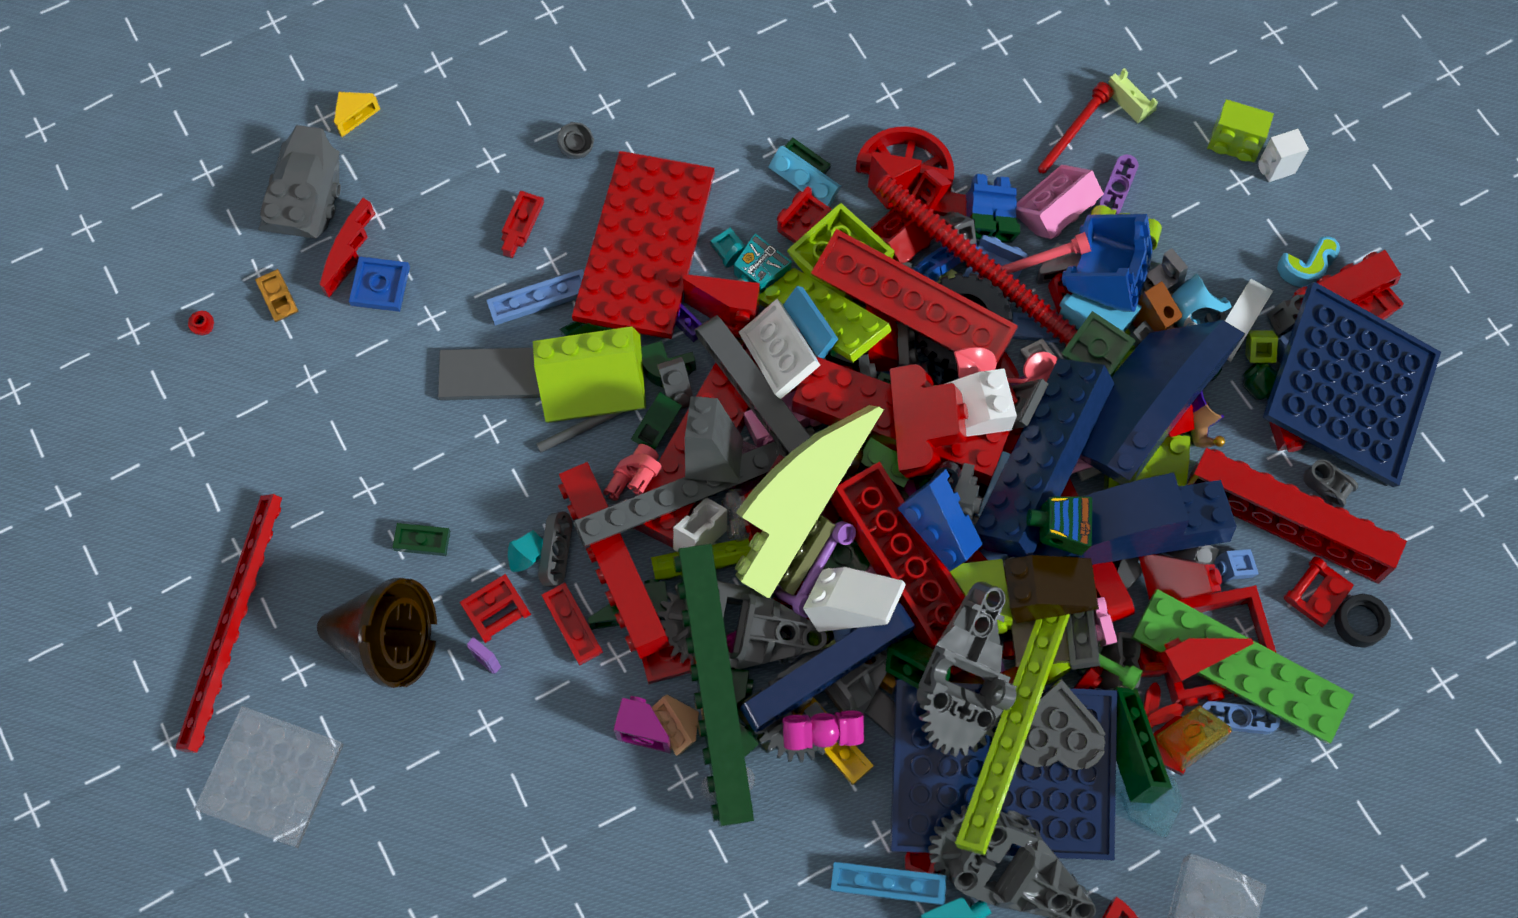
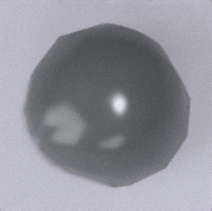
(575, 140)

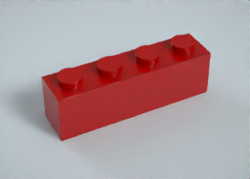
(1363, 279)

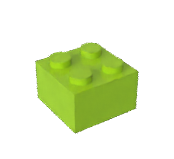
(1240, 131)

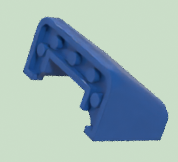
(1117, 260)

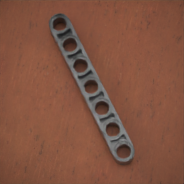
(751, 384)

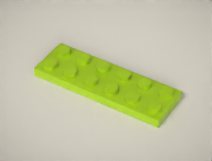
(852, 324)

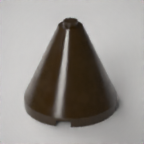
(384, 631)

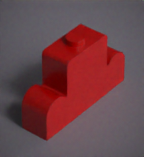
(924, 419)

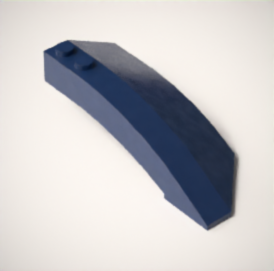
(1154, 393)

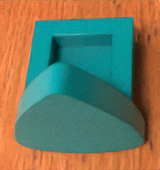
(728, 247)
(524, 551)

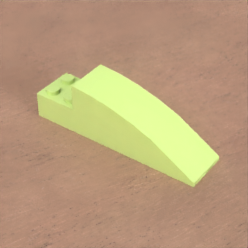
(795, 495)

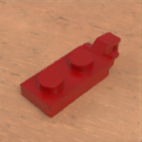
(520, 222)

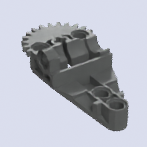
(757, 630)
(977, 649)
(848, 693)
(1031, 882)

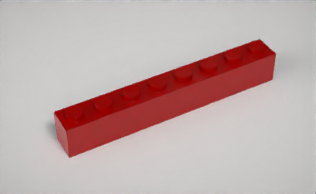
(616, 567)

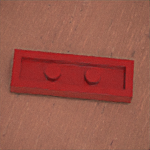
(572, 624)

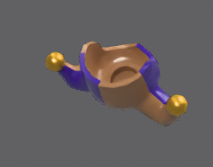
(1203, 419)

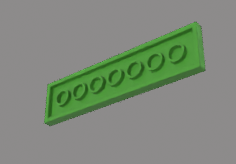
(1251, 673)

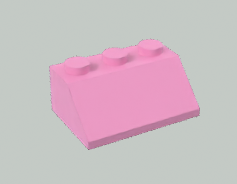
(1058, 200)

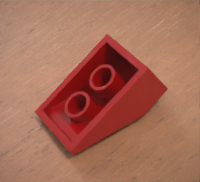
(729, 299)

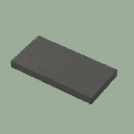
(487, 374)

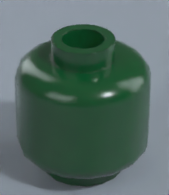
(1259, 380)

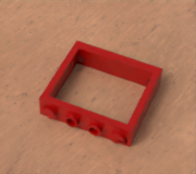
(1215, 601)

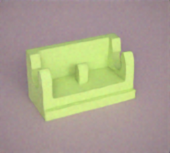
(1131, 98)

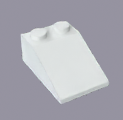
(987, 402)
(852, 599)

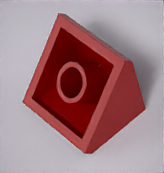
(902, 169)

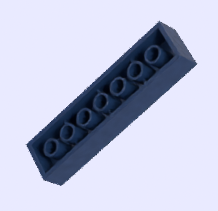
(1044, 455)

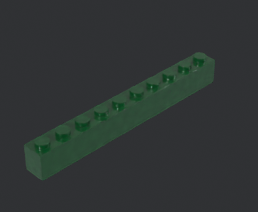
(715, 686)

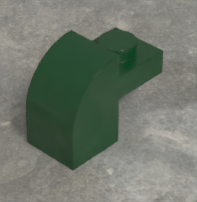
(656, 354)

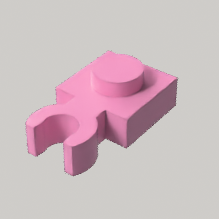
(1104, 625)

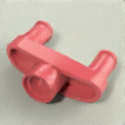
(635, 470)

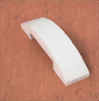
(1247, 309)

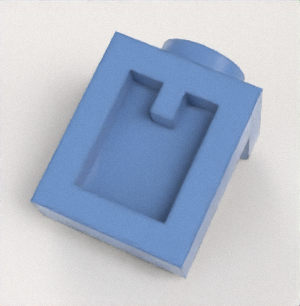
(1236, 565)

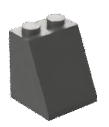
(711, 442)

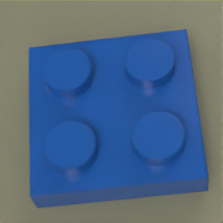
(379, 284)

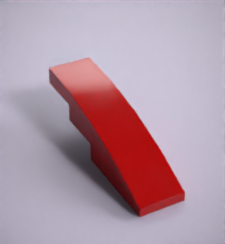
(343, 253)

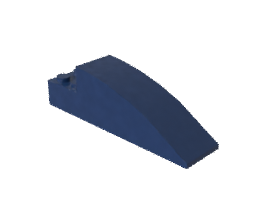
(1154, 519)

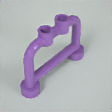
(844, 534)

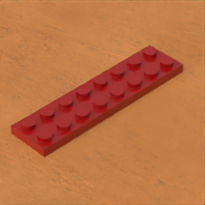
(910, 297)

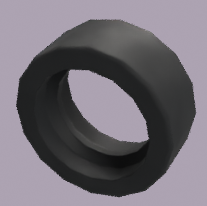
(1379, 610)

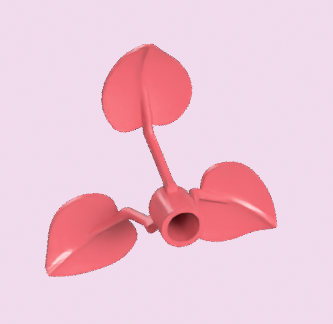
(979, 359)

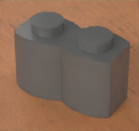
(1124, 652)

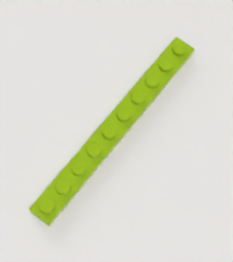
(1011, 735)

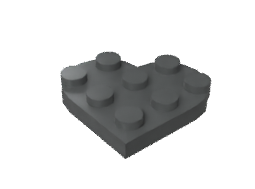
(1063, 732)

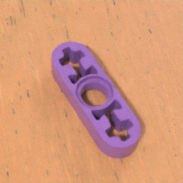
(1126, 181)

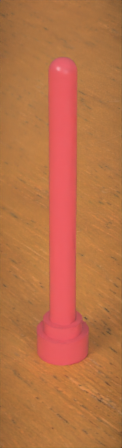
(1078, 245)

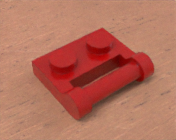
(1325, 598)
(490, 601)

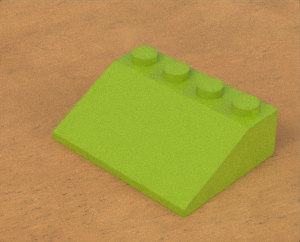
(590, 374)

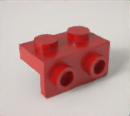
(801, 215)

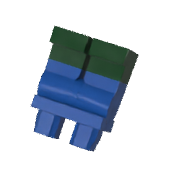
(993, 208)

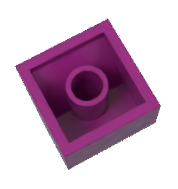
(640, 726)

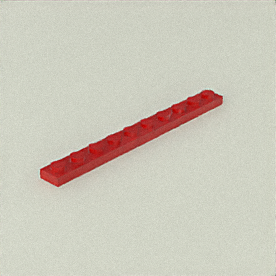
(227, 628)

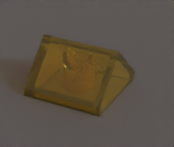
(1193, 736)

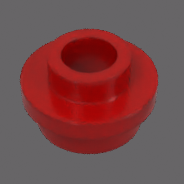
(204, 328)

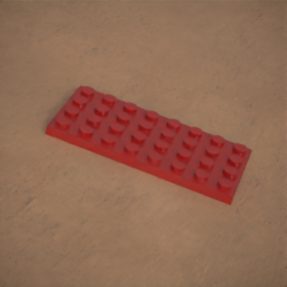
(644, 244)

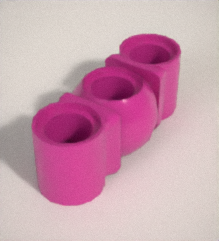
(823, 730)

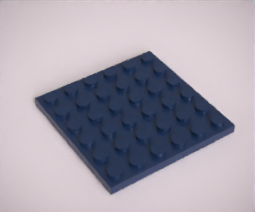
(1352, 384)

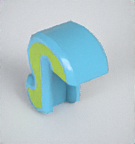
(1302, 274)

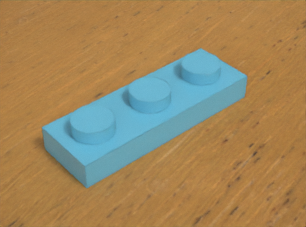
(804, 174)

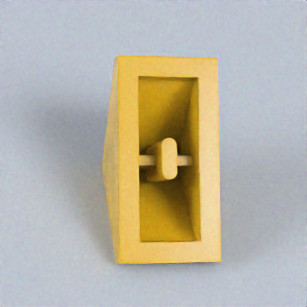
(353, 110)

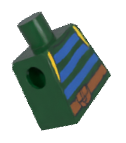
(1064, 523)

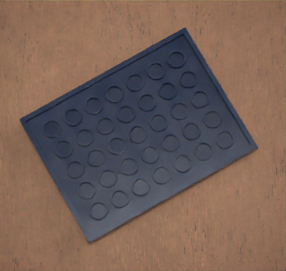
(1065, 805)

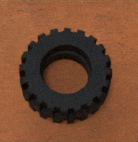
(976, 290)

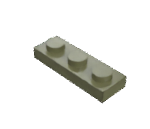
(806, 554)

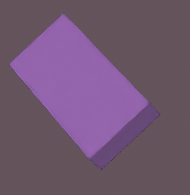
(483, 655)

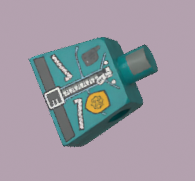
(761, 263)

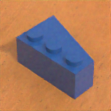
(941, 522)

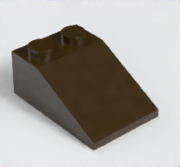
(1050, 586)

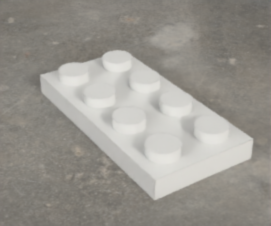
(779, 349)

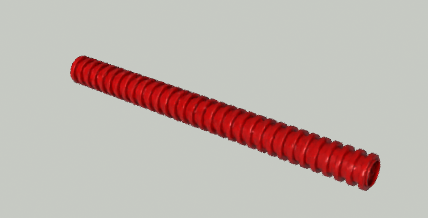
(975, 259)

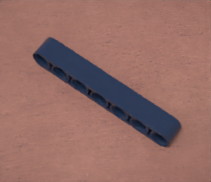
(825, 670)

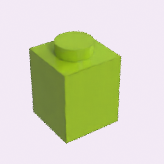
(1261, 346)

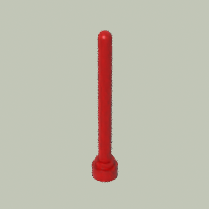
(1101, 94)

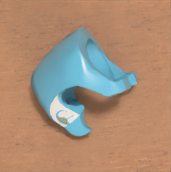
(1194, 296)

